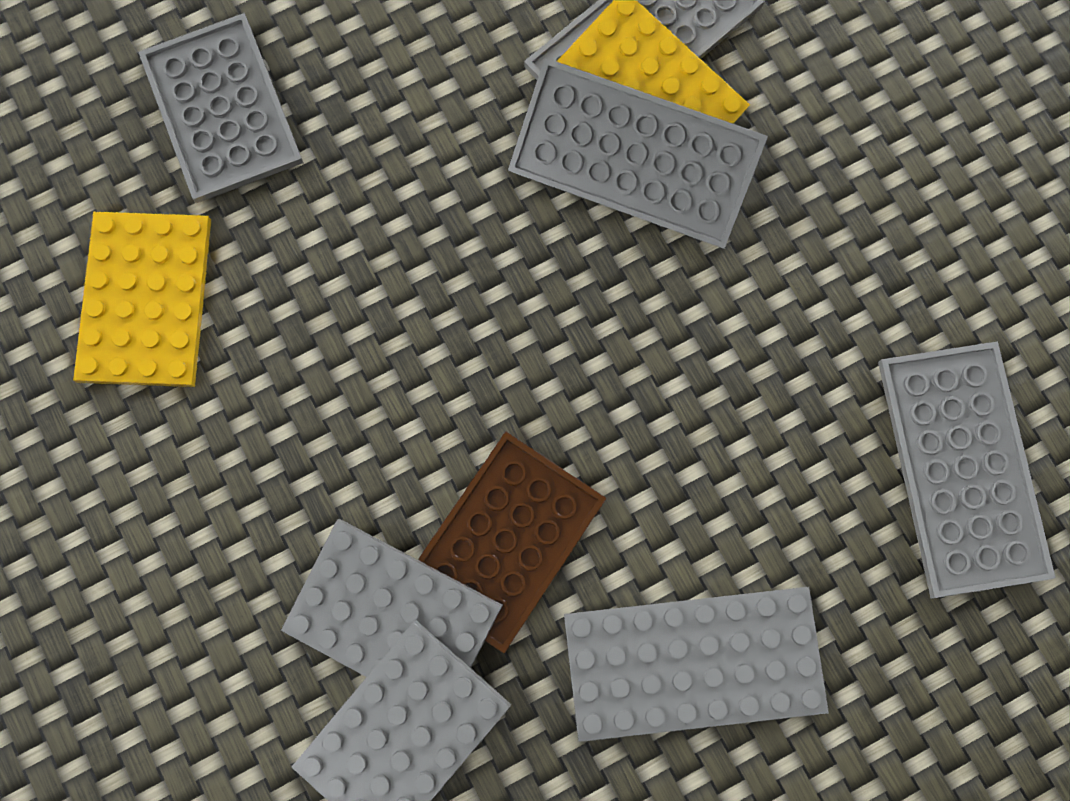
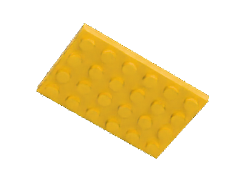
(641, 53)
(143, 299)

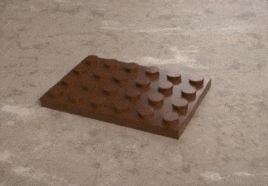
(513, 532)

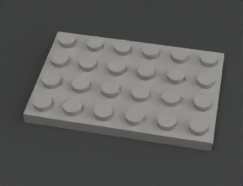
(220, 108)
(369, 595)
(403, 726)

